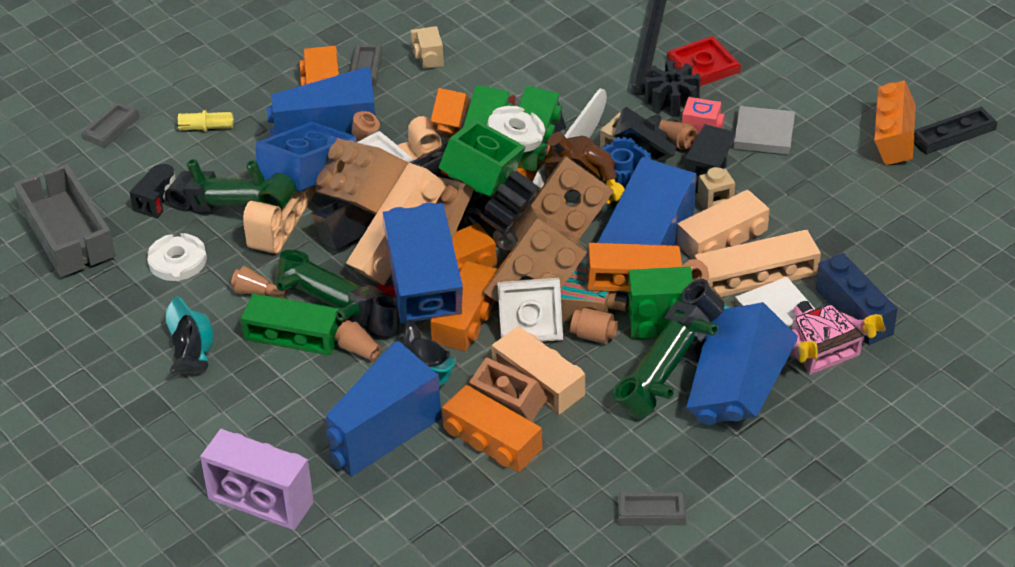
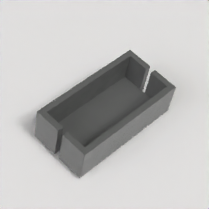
(65, 221)

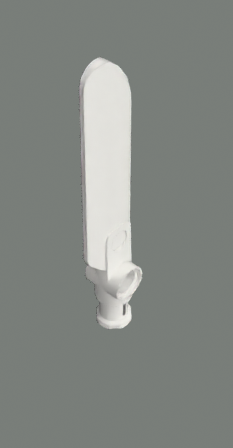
(583, 125)

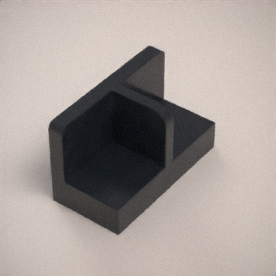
(645, 134)
(709, 149)

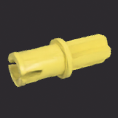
(205, 121)

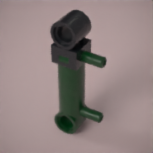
(205, 190)
(355, 303)
(686, 324)

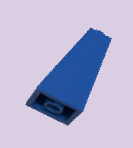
(326, 102)
(652, 205)
(422, 262)
(739, 364)
(383, 410)

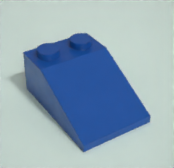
(298, 152)

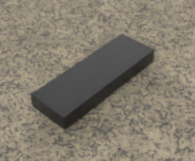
(954, 130)

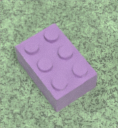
(257, 479)

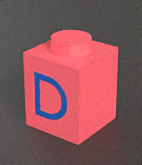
(703, 112)

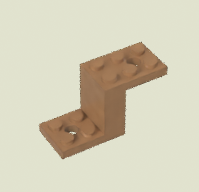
(368, 174)
(552, 229)

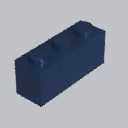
(854, 294)

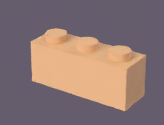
(723, 225)
(558, 378)

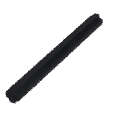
(648, 46)

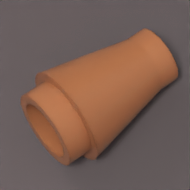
(679, 134)
(356, 340)

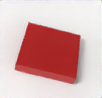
(707, 58)

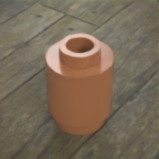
(594, 325)

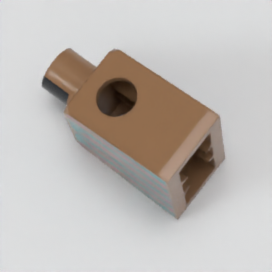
(577, 296)

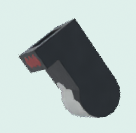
(152, 190)

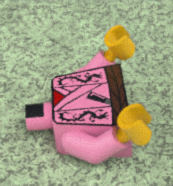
(829, 335)

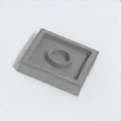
(764, 130)

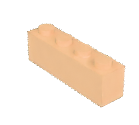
(412, 189)
(761, 262)

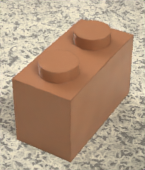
(509, 388)

